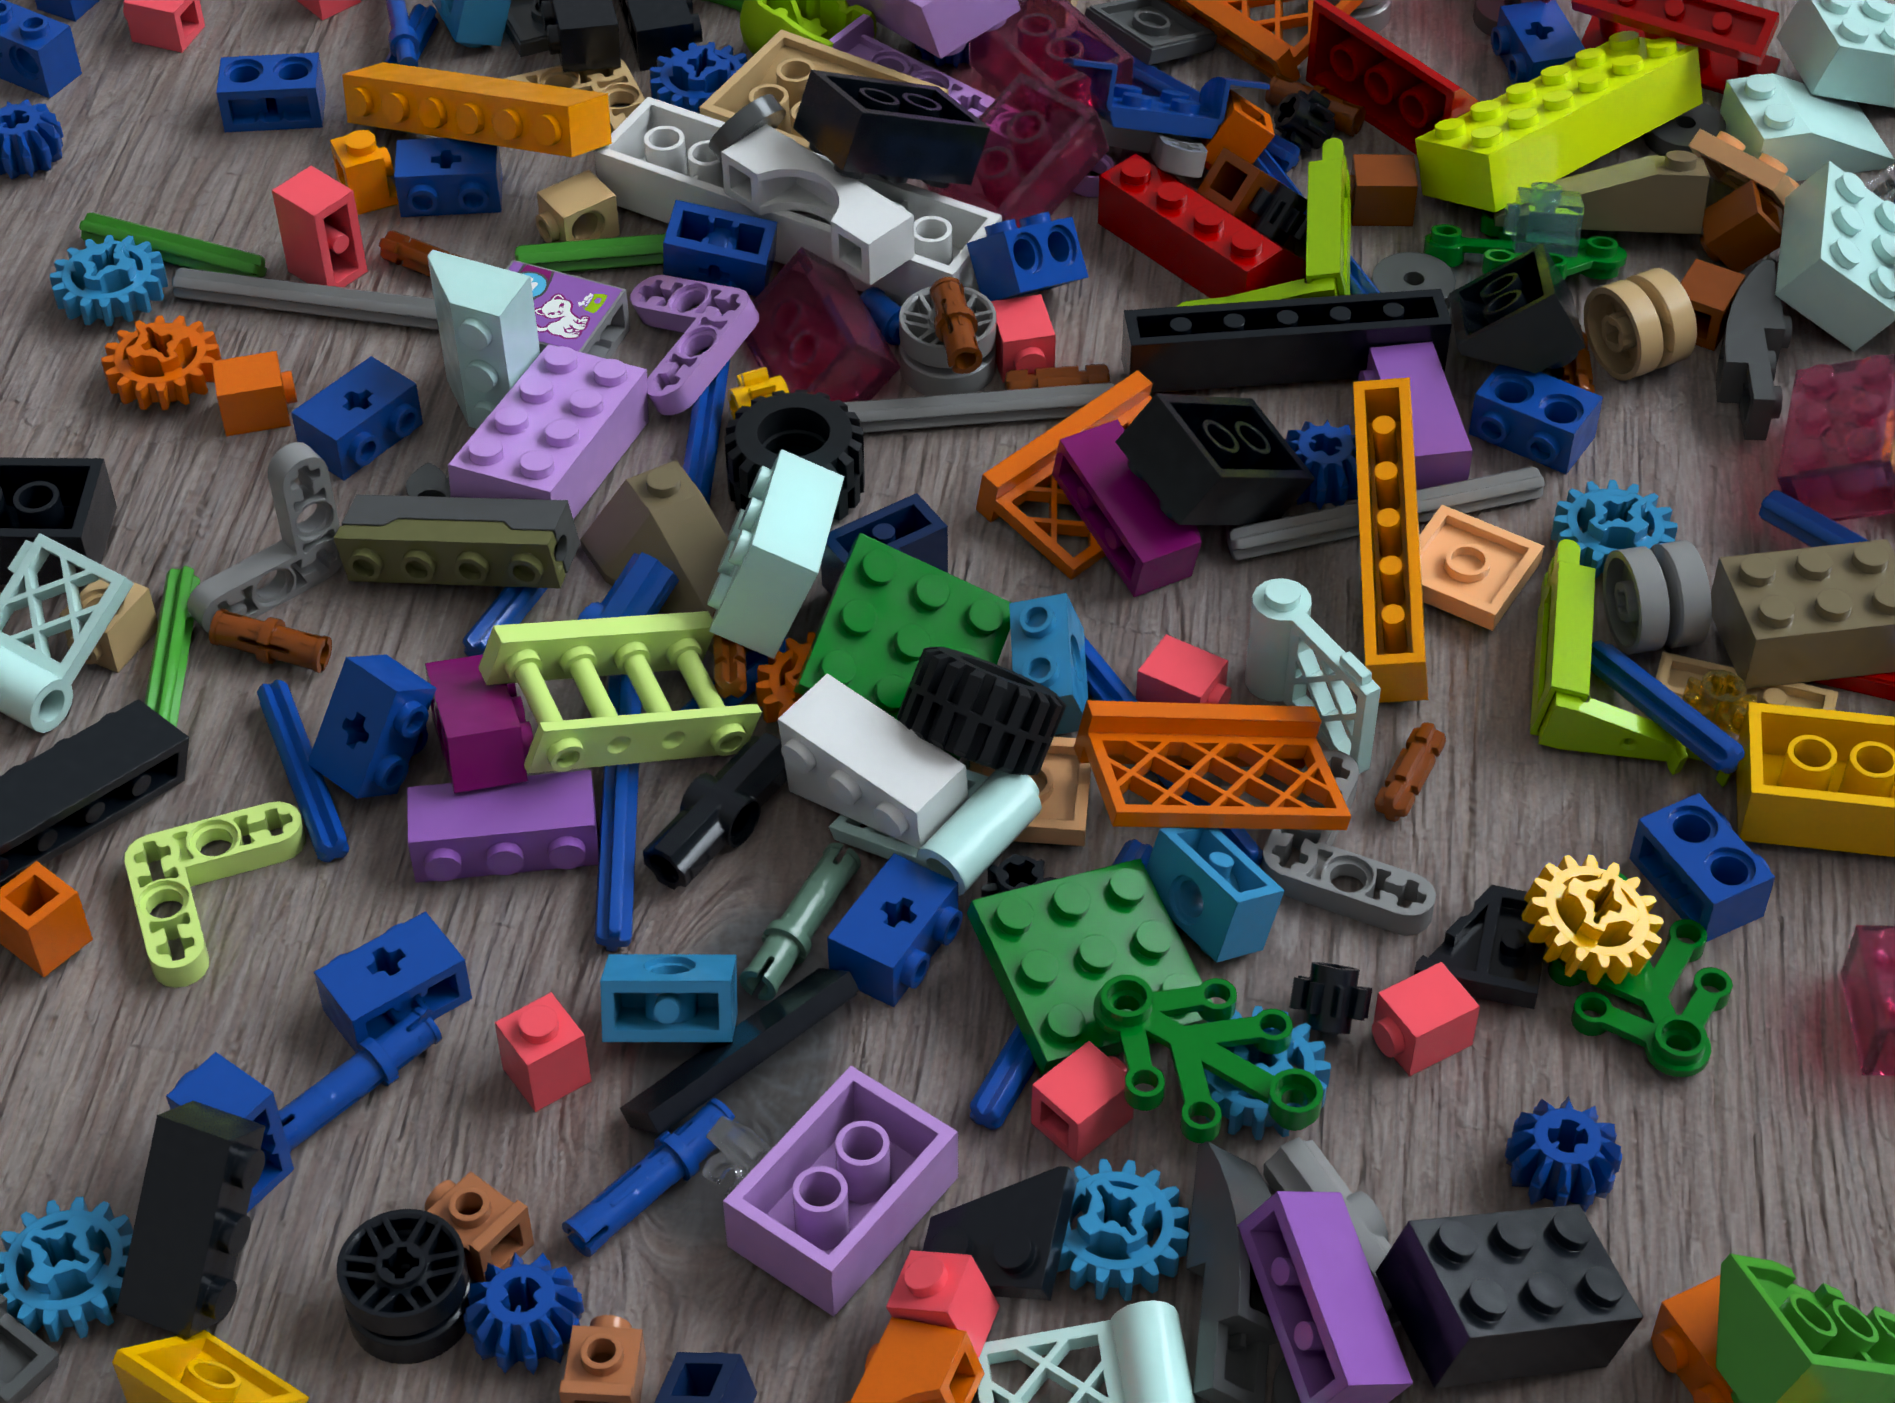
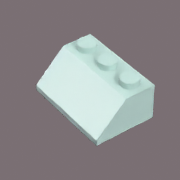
(483, 329)

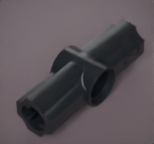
(717, 812)

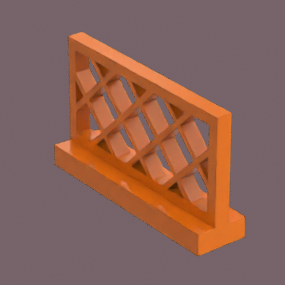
(1254, 39)
(1030, 469)
(1214, 741)

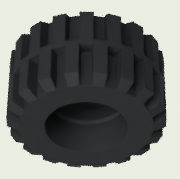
(802, 426)
(981, 711)

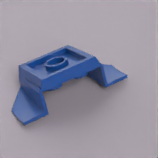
(1170, 113)

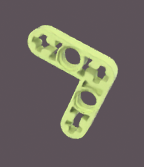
(187, 867)

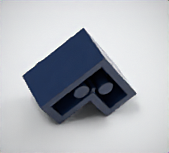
(902, 525)

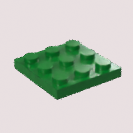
(888, 613)
(1068, 938)

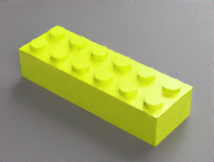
(1559, 120)

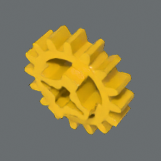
(1592, 919)

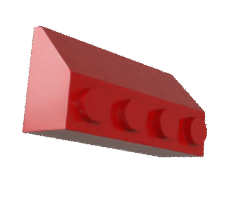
(1368, 70)
(1190, 232)

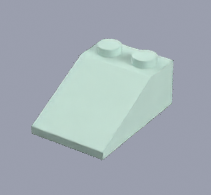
(1800, 128)

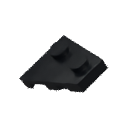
(1492, 950)
(1011, 1233)

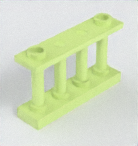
(616, 647)

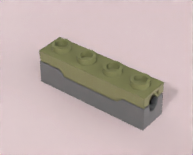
(457, 541)

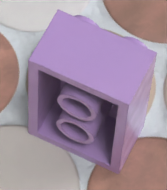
(841, 1190)

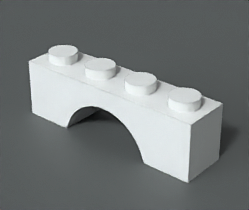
(778, 174)

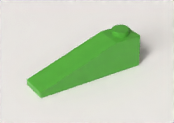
(1799, 1343)

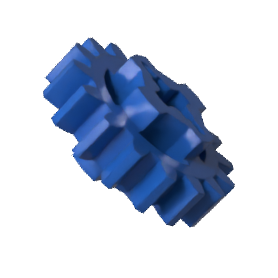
(693, 75)

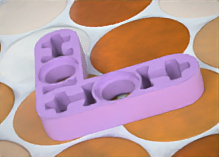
(681, 374)

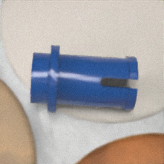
(884, 313)

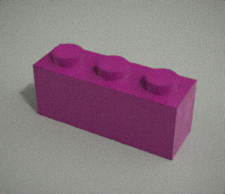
(1123, 511)
(478, 726)

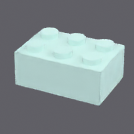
(1843, 48)
(1839, 256)
(774, 553)

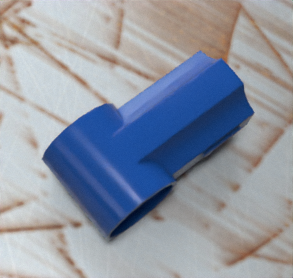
(637, 591)

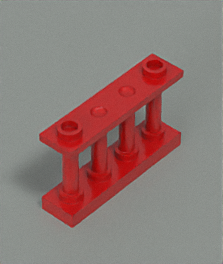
(1727, 32)

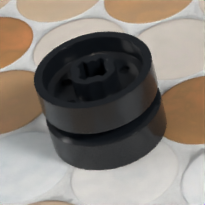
(404, 1285)

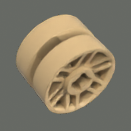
(1640, 324)

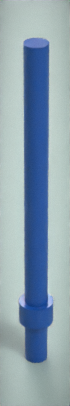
(402, 37)

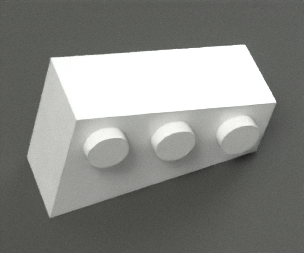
(868, 764)

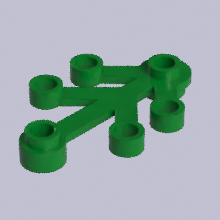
(1596, 257)
(1652, 992)
(1203, 1047)

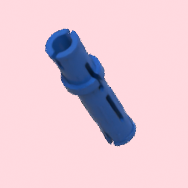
(372, 1065)
(672, 1159)

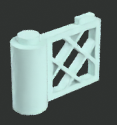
(1284, 666)
(31, 682)
(970, 839)
(1138, 1350)

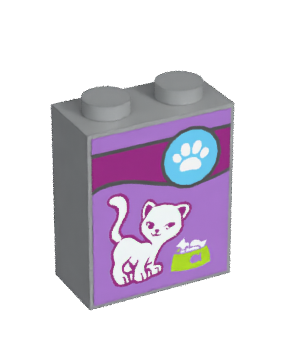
(576, 311)

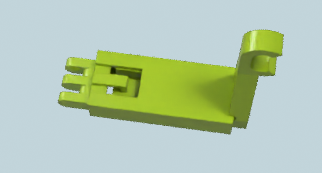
(1327, 235)
(1563, 677)

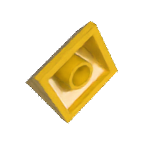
(197, 1372)

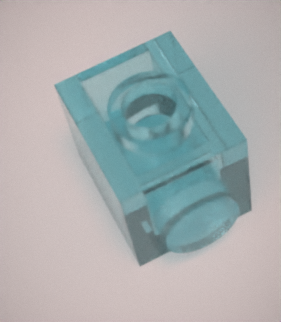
(1547, 217)

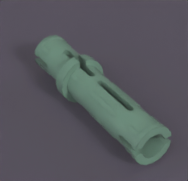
(789, 938)

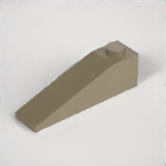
(1642, 195)
(669, 520)

